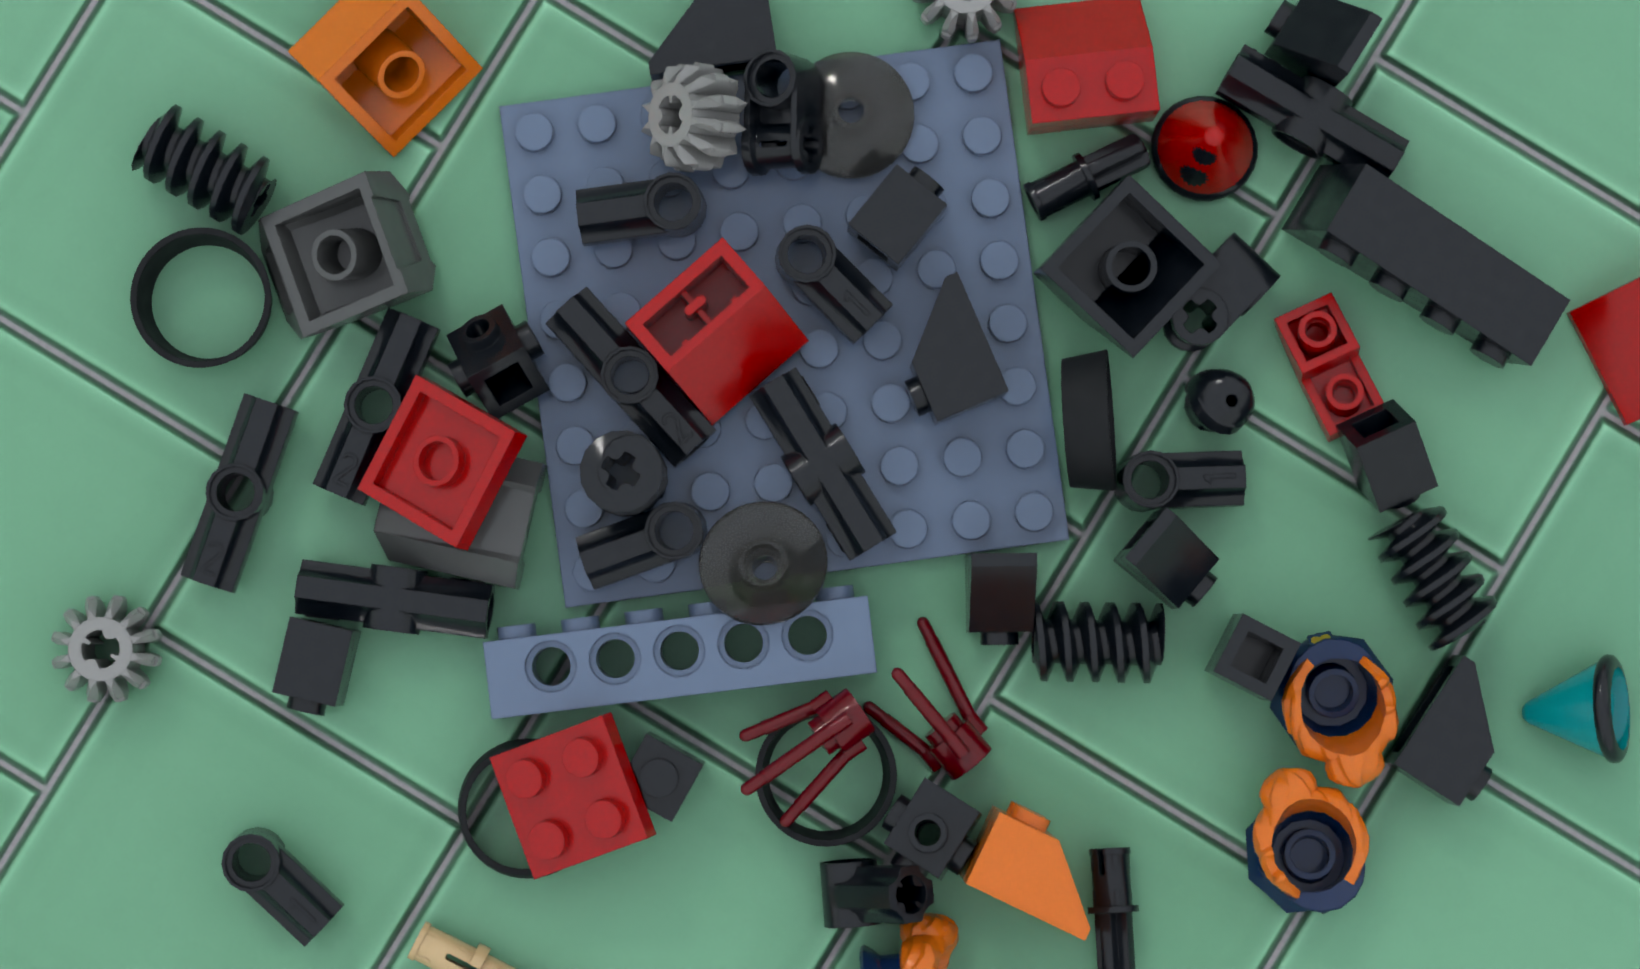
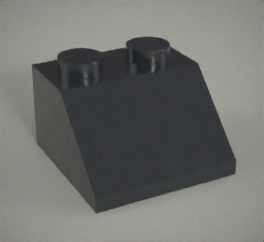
(1128, 267)

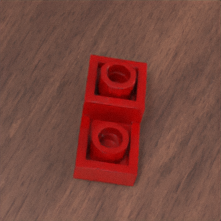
(1327, 363)

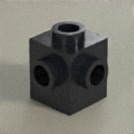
(497, 361)
(938, 807)

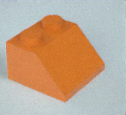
(386, 65)
(1026, 868)

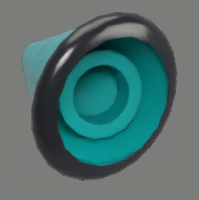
(1587, 709)

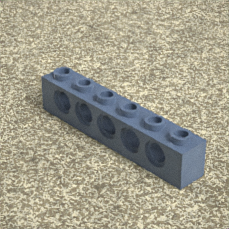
(519, 690)

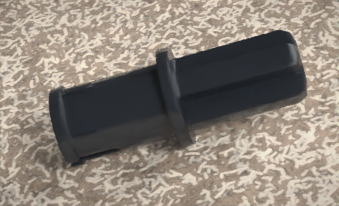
(1087, 176)
(1113, 907)

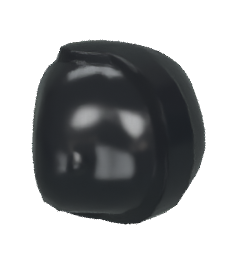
(1219, 401)

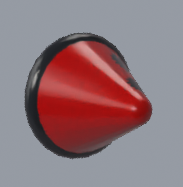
(1204, 148)

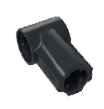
(632, 210)
(835, 287)
(1186, 480)
(636, 545)
(286, 890)
(870, 894)

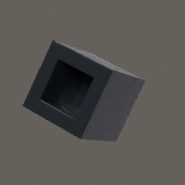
(898, 215)
(1387, 456)
(1252, 656)
(315, 665)
(664, 774)

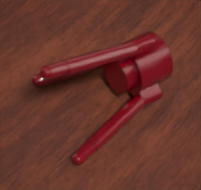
(837, 726)
(954, 742)

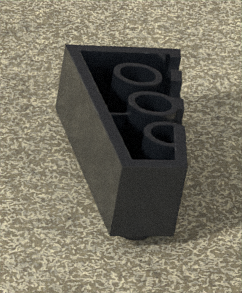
(1426, 262)

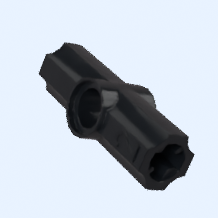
(1309, 114)
(601, 347)
(391, 365)
(822, 463)
(227, 535)
(394, 599)

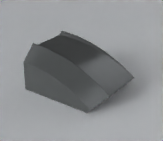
(345, 253)
(498, 545)

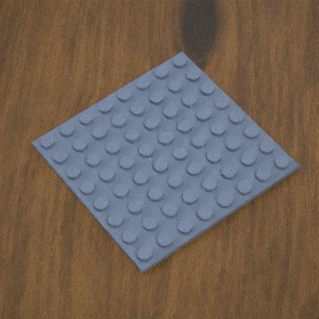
(946, 486)

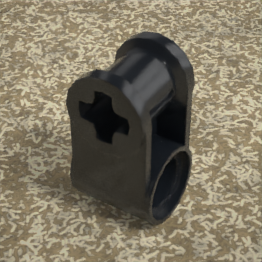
(784, 119)
(1224, 296)

